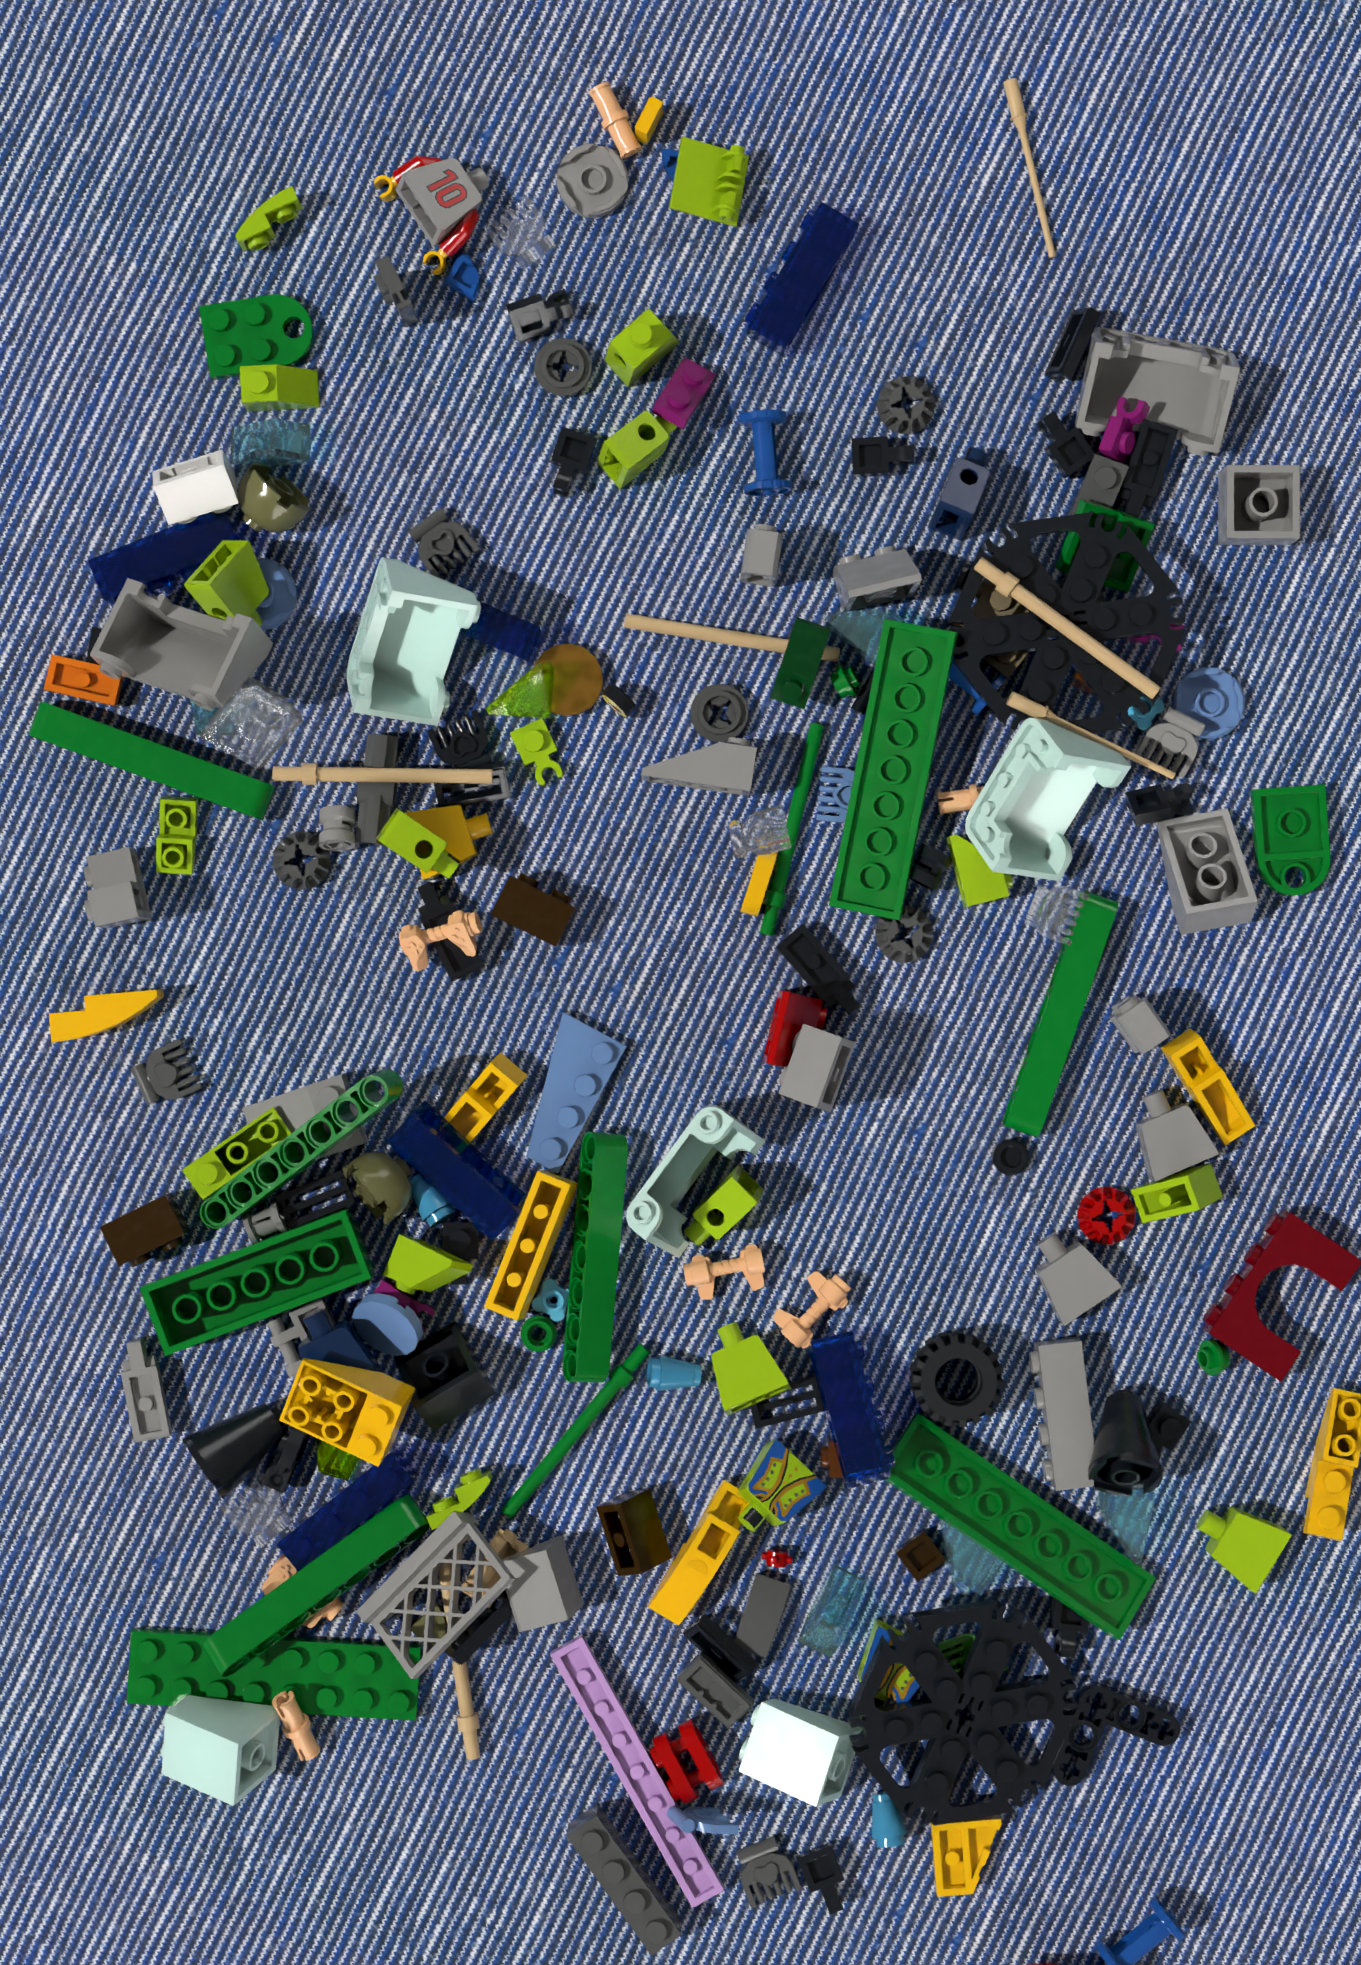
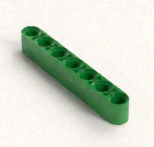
(151, 760)
(1060, 1016)
(311, 1138)
(595, 1257)
(316, 1586)

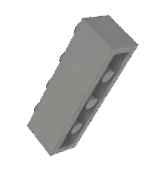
(1065, 1412)

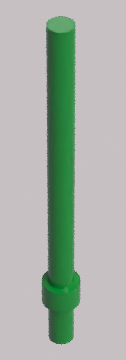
(775, 898)
(620, 1377)

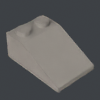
(875, 579)
(712, 768)
(1206, 872)
(304, 1103)

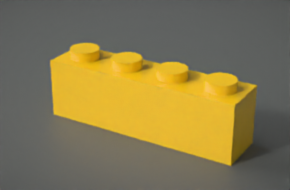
(531, 1245)

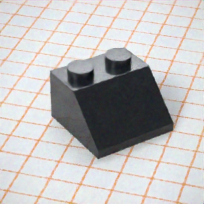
(445, 1376)

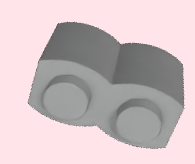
(761, 556)
(1139, 1024)

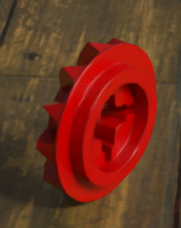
(1092, 1206)

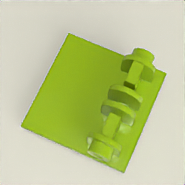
(709, 181)

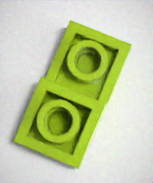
(257, 231)
(177, 835)
(468, 1491)

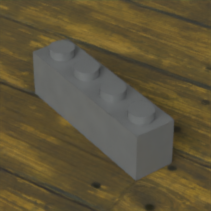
(624, 1879)

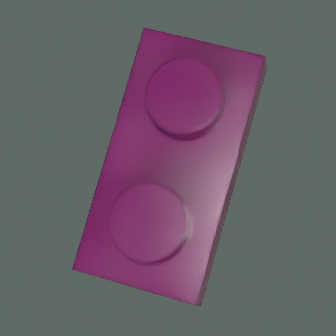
(683, 393)

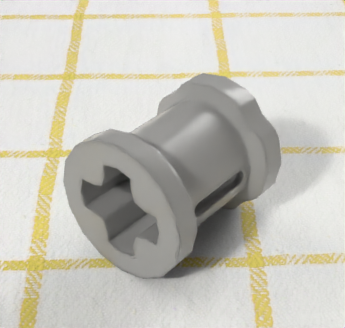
(264, 1222)

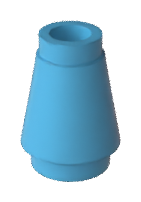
(430, 1202)
(671, 1373)
(886, 1822)

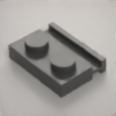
(394, 291)

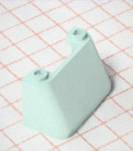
(407, 643)
(1035, 797)
(653, 1208)

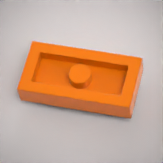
(81, 681)

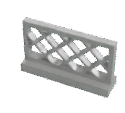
(424, 1566)

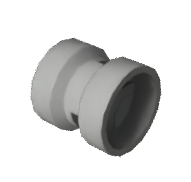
(337, 829)

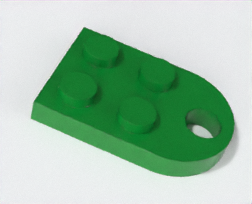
(253, 334)
(1289, 833)

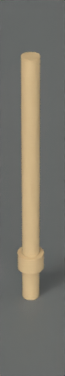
(1009, 585)
(717, 635)
(312, 774)
(467, 1719)

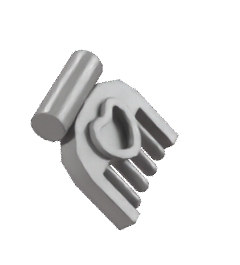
(1175, 736)

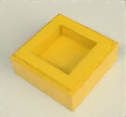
(648, 120)

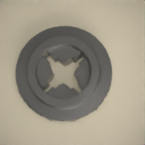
(576, 357)
(895, 417)
(718, 695)
(291, 874)
(899, 950)

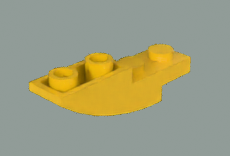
(1333, 1465)
(700, 1556)

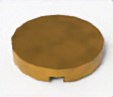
(576, 678)

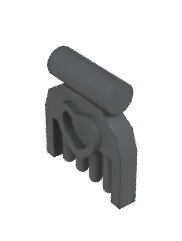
(439, 539)
(163, 1076)
(763, 1866)

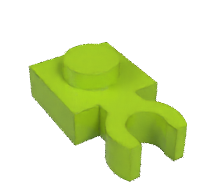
(536, 746)

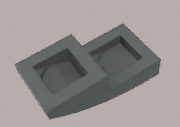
(761, 1615)

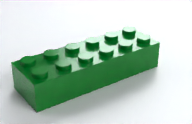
(257, 1281)

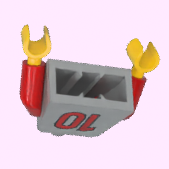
(439, 199)

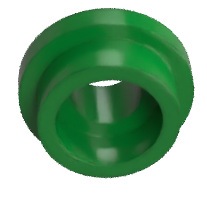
(845, 681)
(533, 1343)
(1213, 1357)

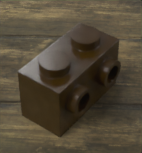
(533, 909)
(146, 1229)
(634, 1529)

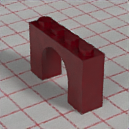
(1285, 1243)

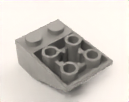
(816, 1067)

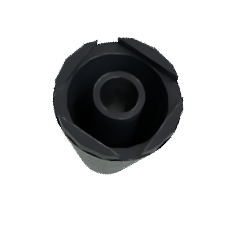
(235, 1445)
(1124, 1448)

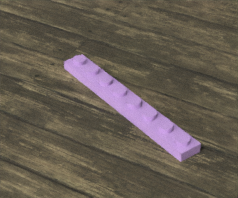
(635, 1769)

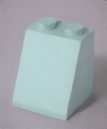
(220, 1745)
(798, 1751)

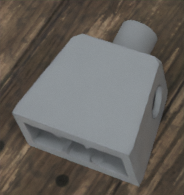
(1171, 1137)
(1072, 1278)

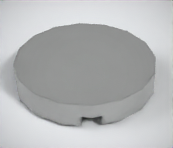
(592, 180)

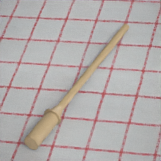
(1018, 117)
(1043, 712)

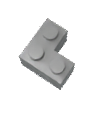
(118, 889)

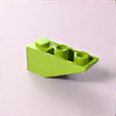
(236, 1153)

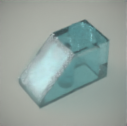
(271, 443)
(861, 629)
(1128, 1520)
(968, 1560)
(832, 1611)

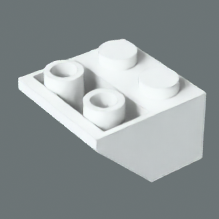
(196, 487)

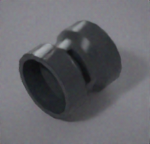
(933, 860)

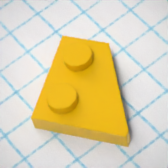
(961, 1852)

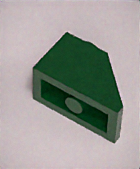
(800, 663)

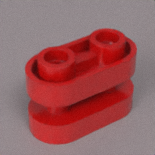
(667, 1755)

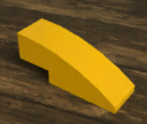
(101, 1014)
(1208, 1086)
(485, 1096)

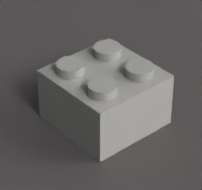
(1259, 505)

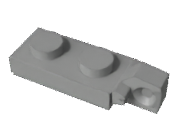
(145, 1394)

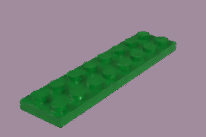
(893, 769)
(1018, 1527)
(322, 1674)

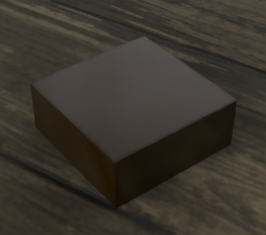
(920, 1555)

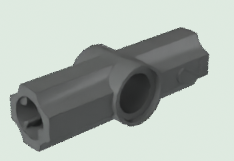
(376, 798)

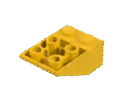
(348, 1407)

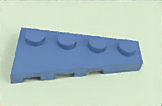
(573, 1085)

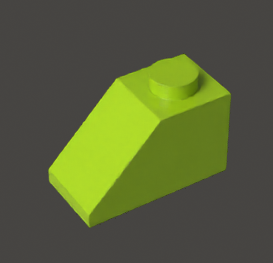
(278, 388)
(973, 875)
(1177, 1194)
(422, 1265)

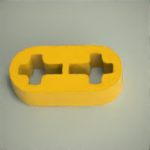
(758, 884)

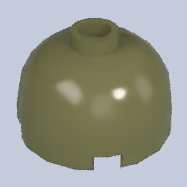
(270, 501)
(381, 1183)

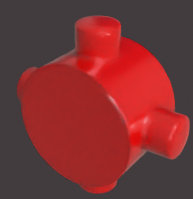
(777, 1557)

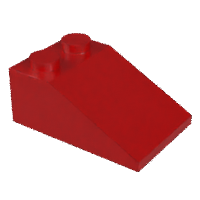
(788, 1017)

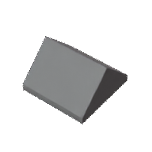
(543, 1585)

